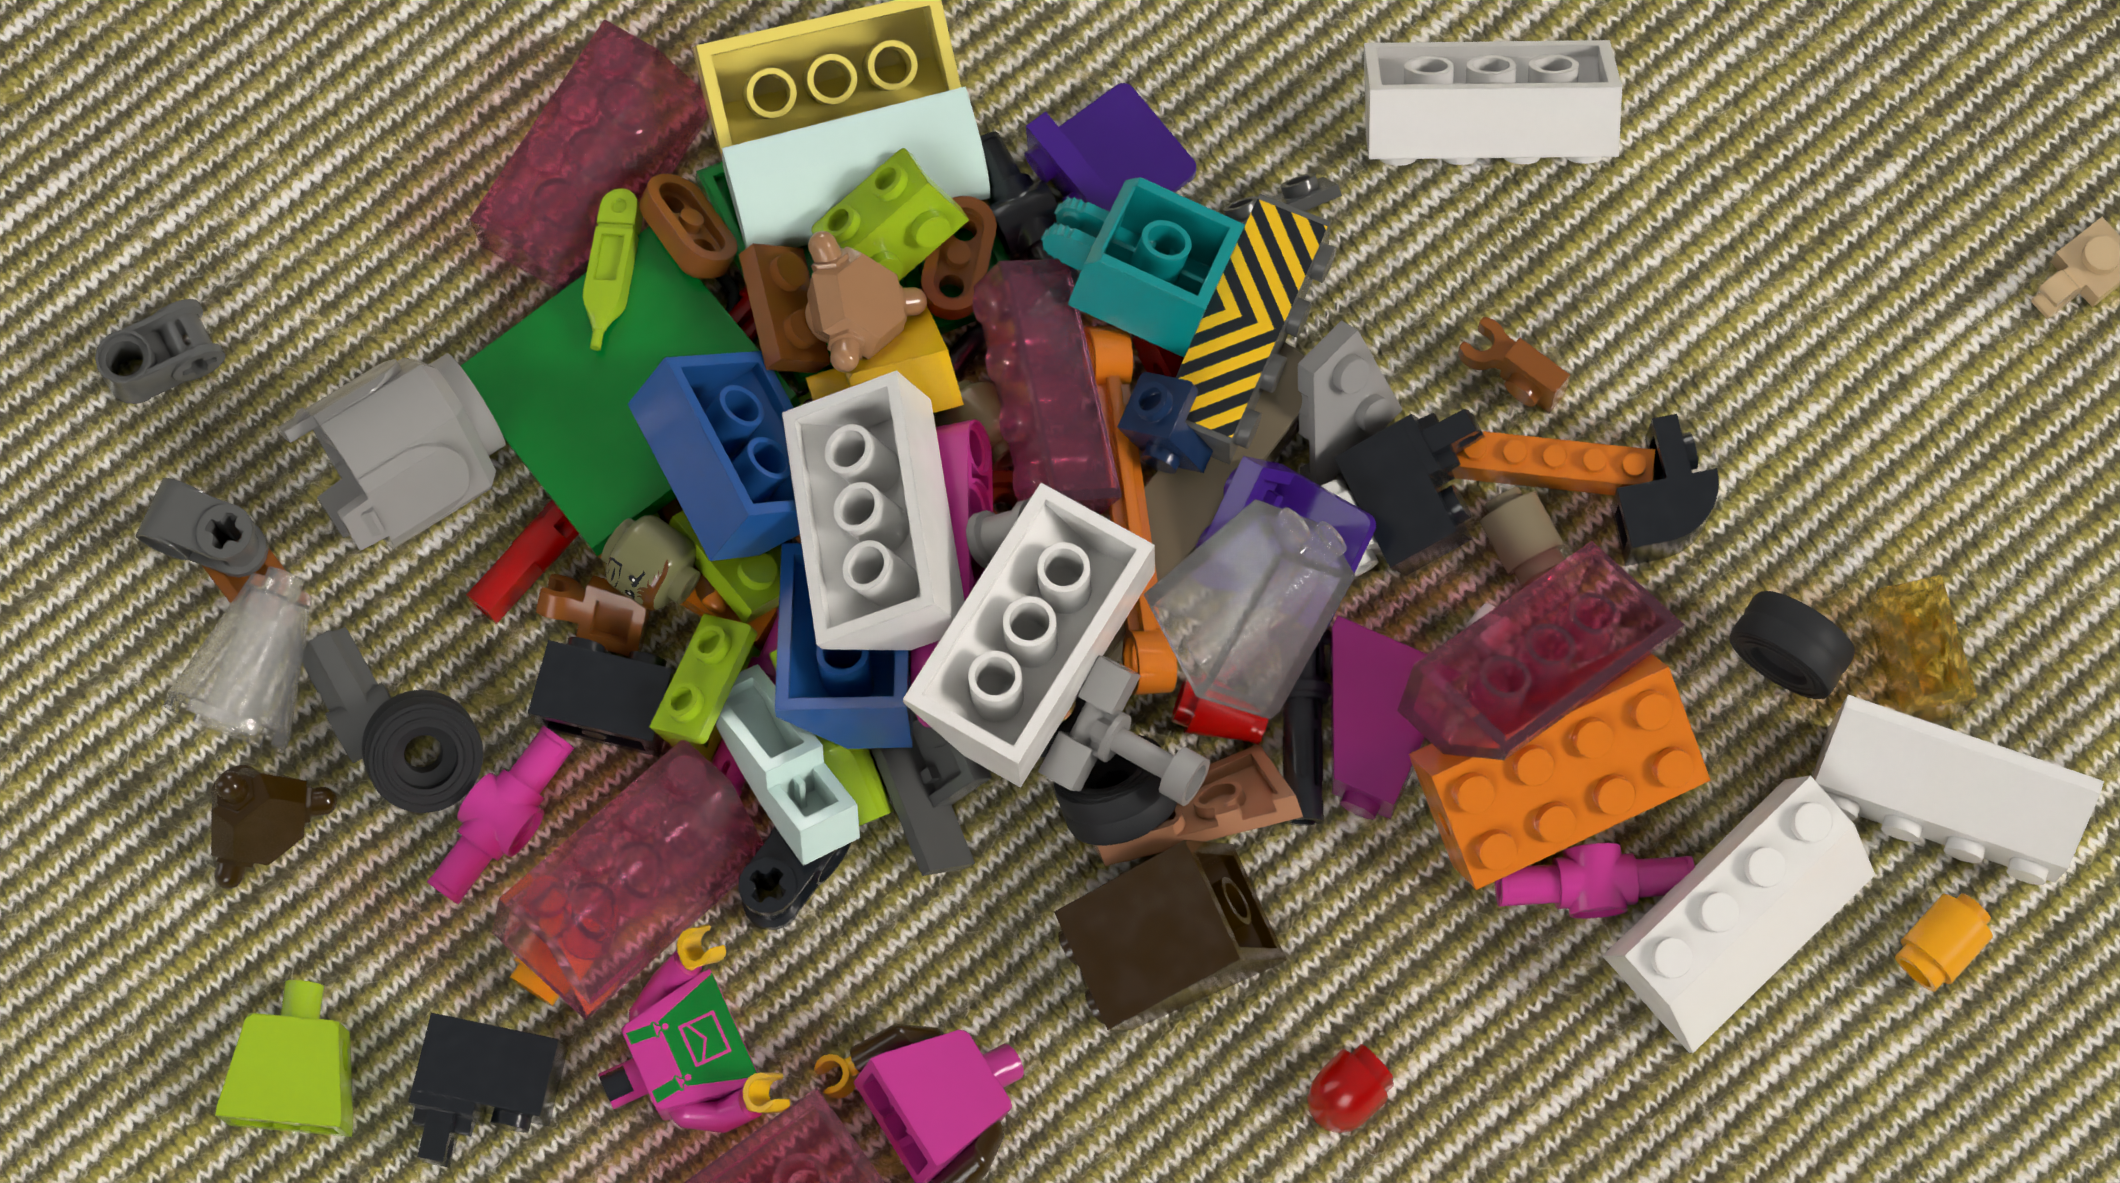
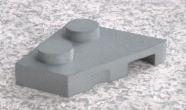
(1341, 400)

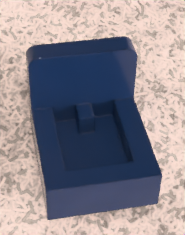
(1158, 427)

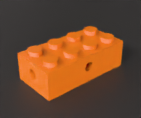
(1574, 780)

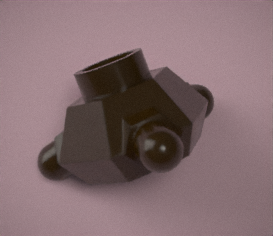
(259, 818)

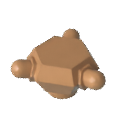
(855, 302)

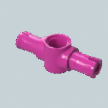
(500, 815)
(1593, 881)

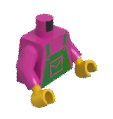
(690, 1048)

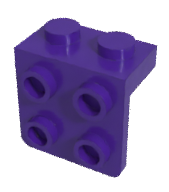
(1105, 146)
(1286, 488)

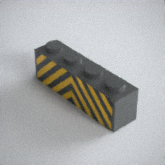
(1250, 320)

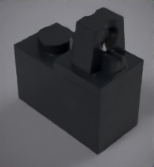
(1402, 481)
(480, 1071)

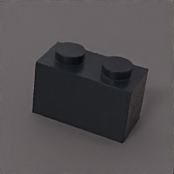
(600, 695)

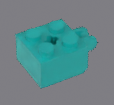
(1145, 261)

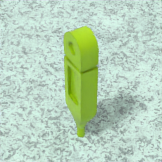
(611, 261)

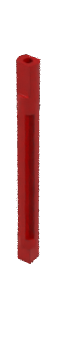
(549, 533)

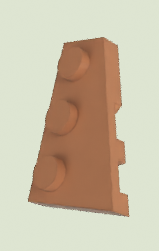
(1234, 798)

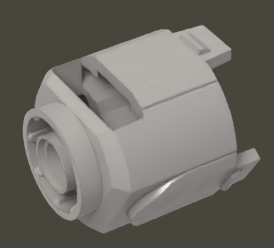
(406, 447)

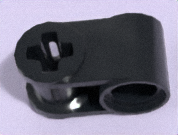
(779, 865)

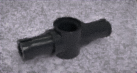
(1019, 205)

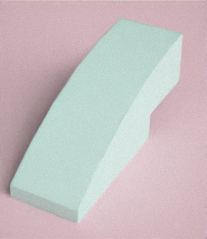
(786, 770)

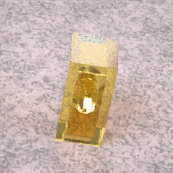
(1921, 650)

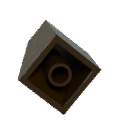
(1168, 934)

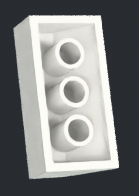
(1492, 101)
(874, 517)
(1031, 633)
(1955, 791)
(1743, 910)

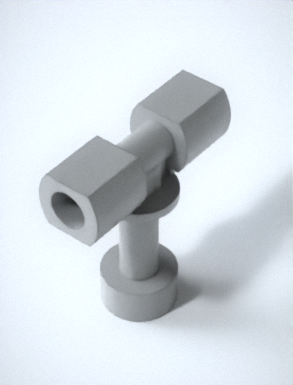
(1104, 731)

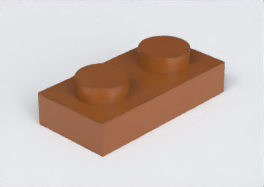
(777, 292)

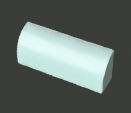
(797, 176)

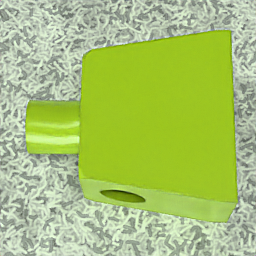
(291, 1069)

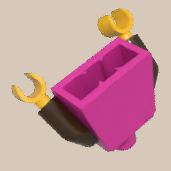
(932, 1097)

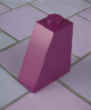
(1367, 731)

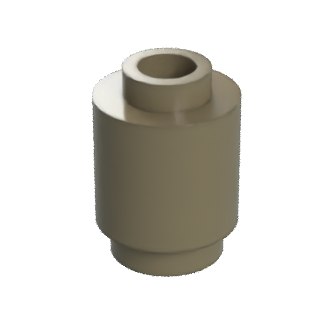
(1522, 535)

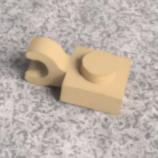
(2085, 267)

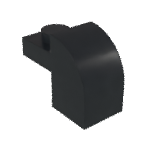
(1672, 511)

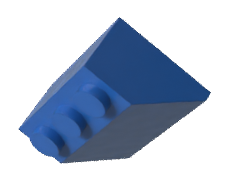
(722, 449)
(836, 692)

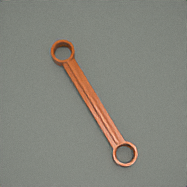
(1144, 642)

